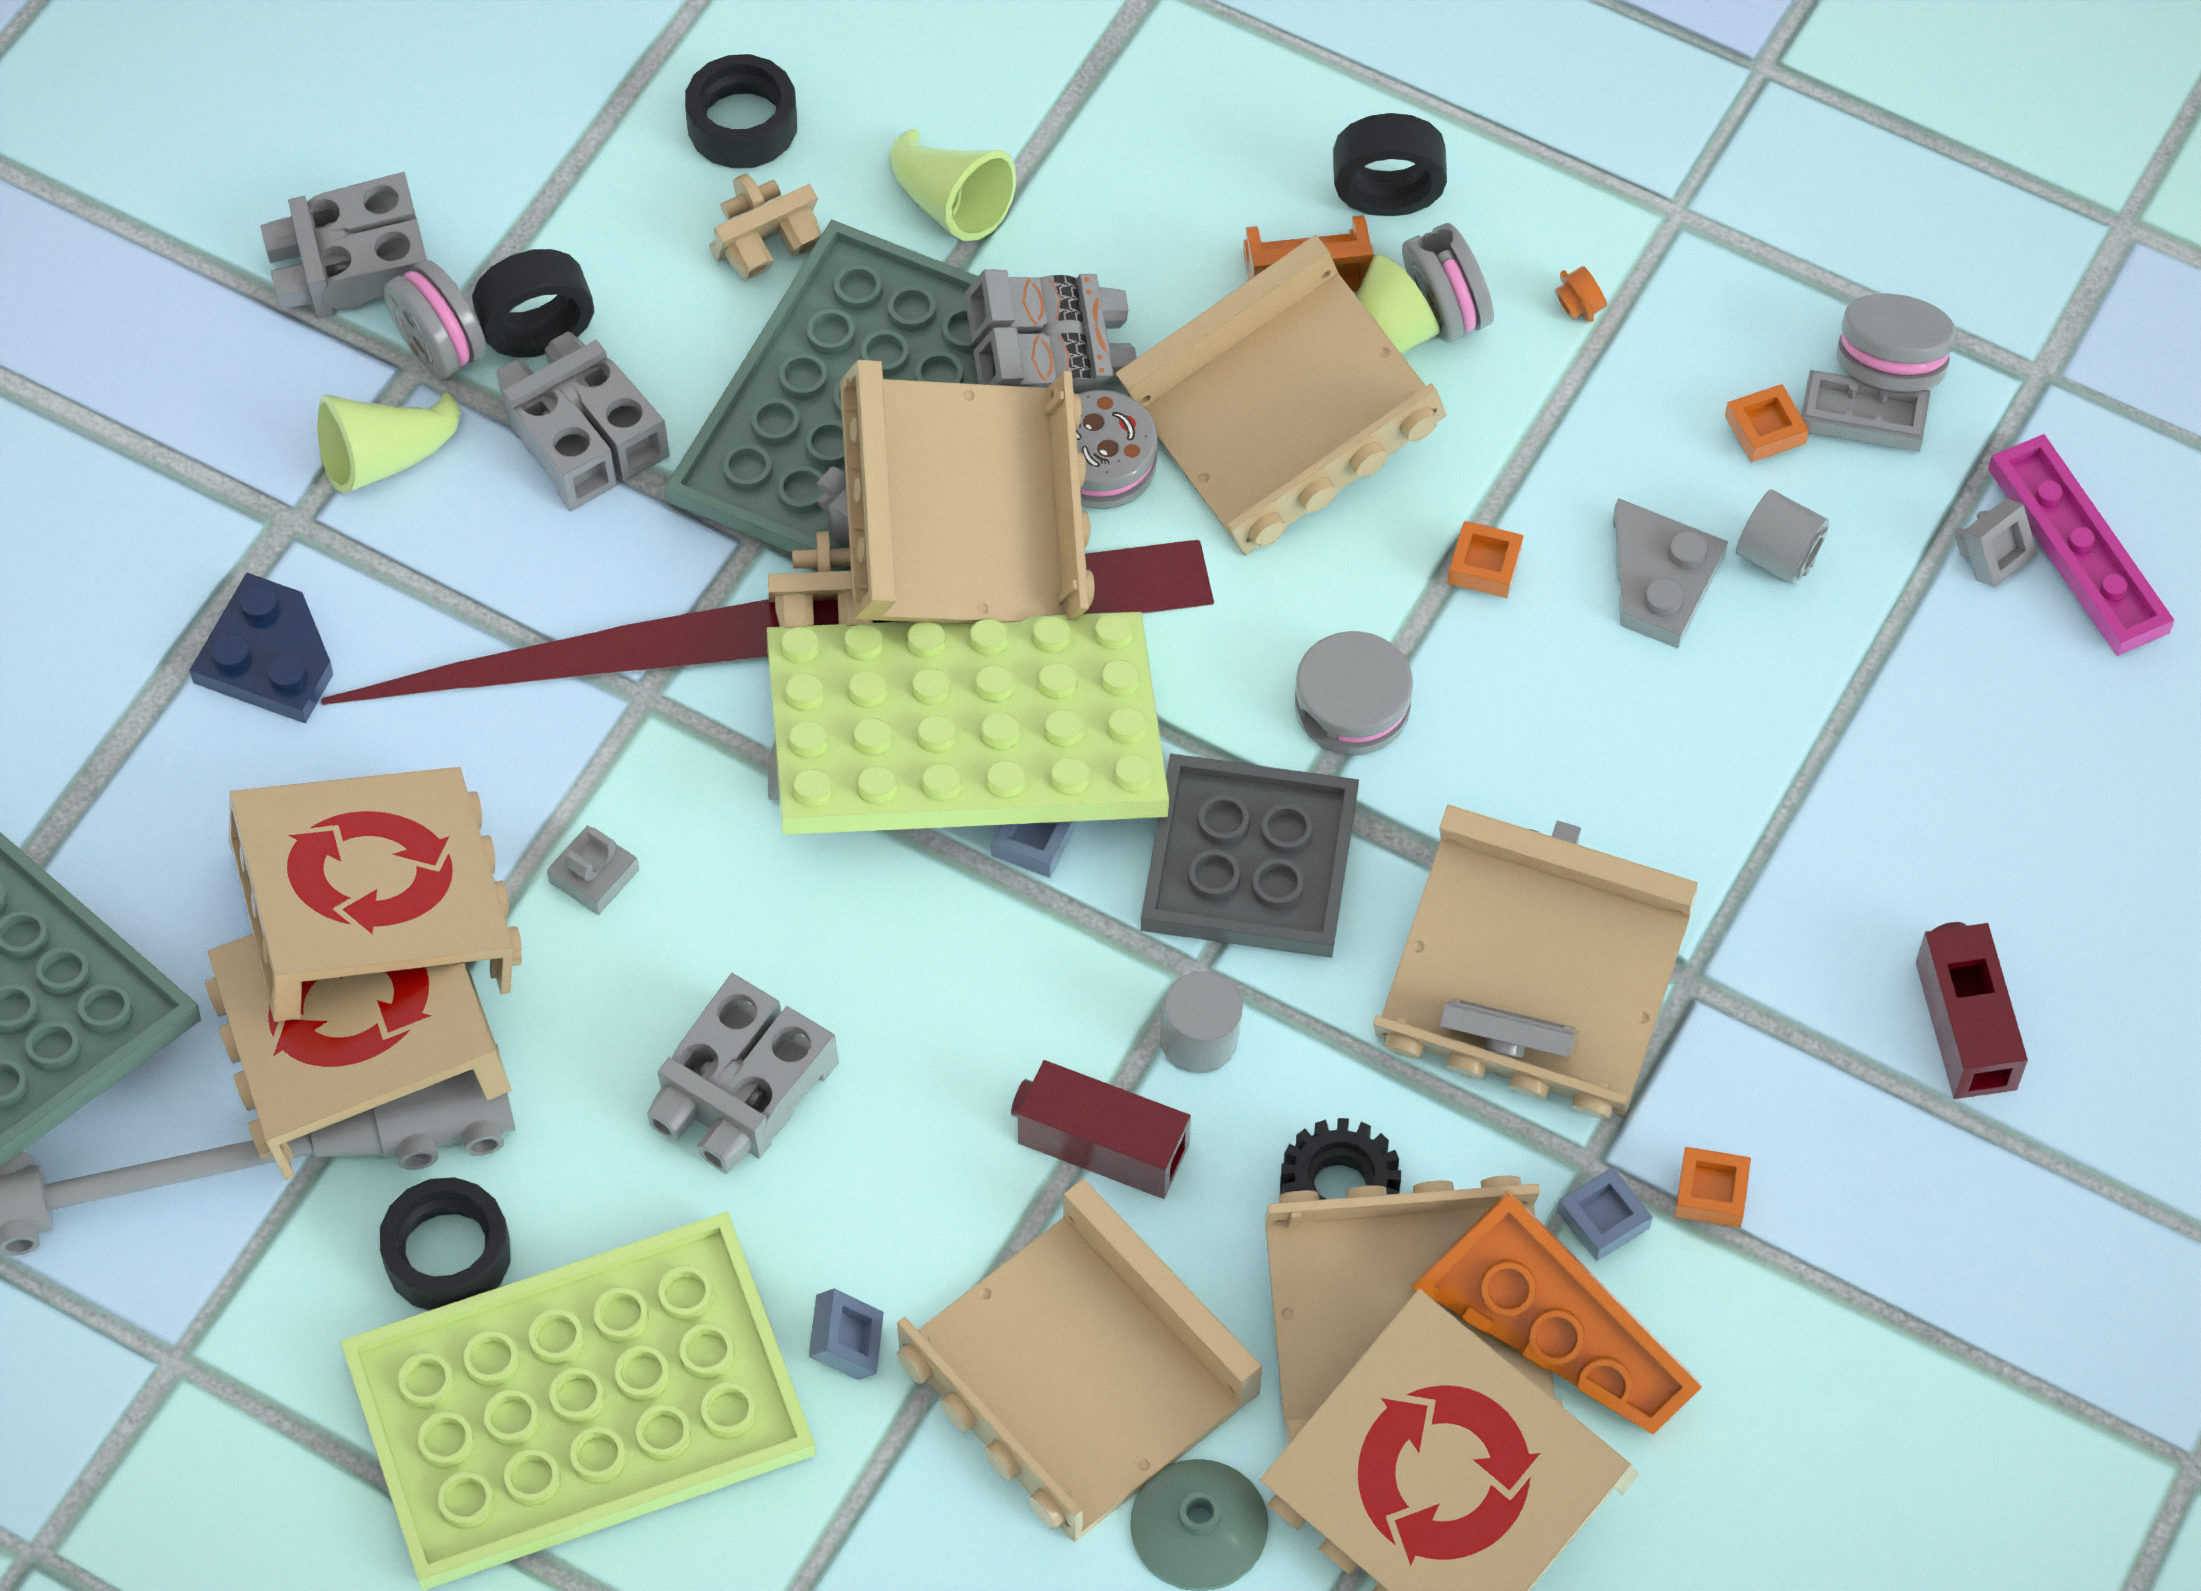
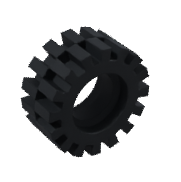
(1339, 1148)

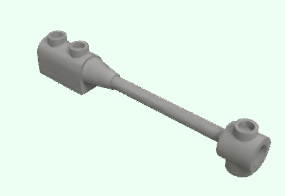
(404, 1128)

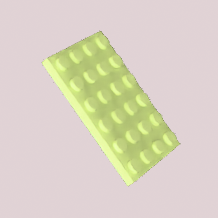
(964, 723)
(576, 1400)

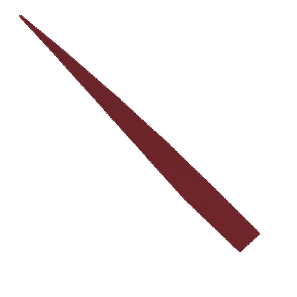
(1124, 581)

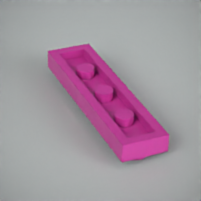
(2081, 545)

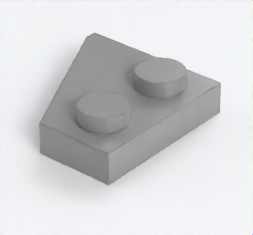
(1662, 571)

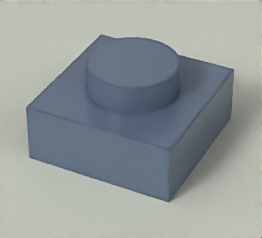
(1032, 844)
(1604, 1214)
(846, 1334)

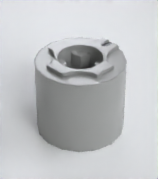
(1782, 536)
(1201, 1022)

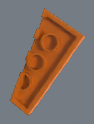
(1541, 1300)

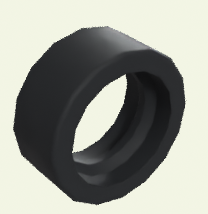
(741, 76)
(1388, 138)
(527, 277)
(430, 1200)

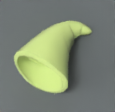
(956, 188)
(1397, 304)
(377, 440)

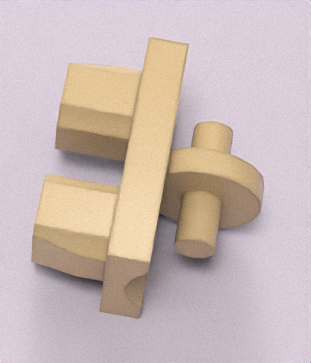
(744, 235)
(797, 591)

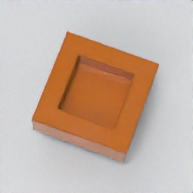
(1766, 423)
(1485, 559)
(1712, 1187)

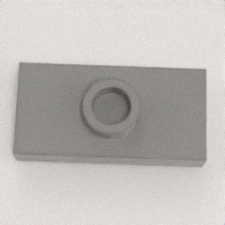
(1863, 413)
(1508, 1031)

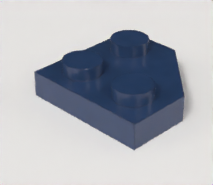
(266, 651)

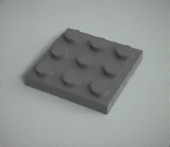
(1250, 855)

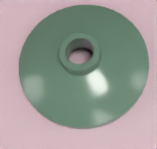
(1199, 1553)

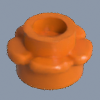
(1580, 294)

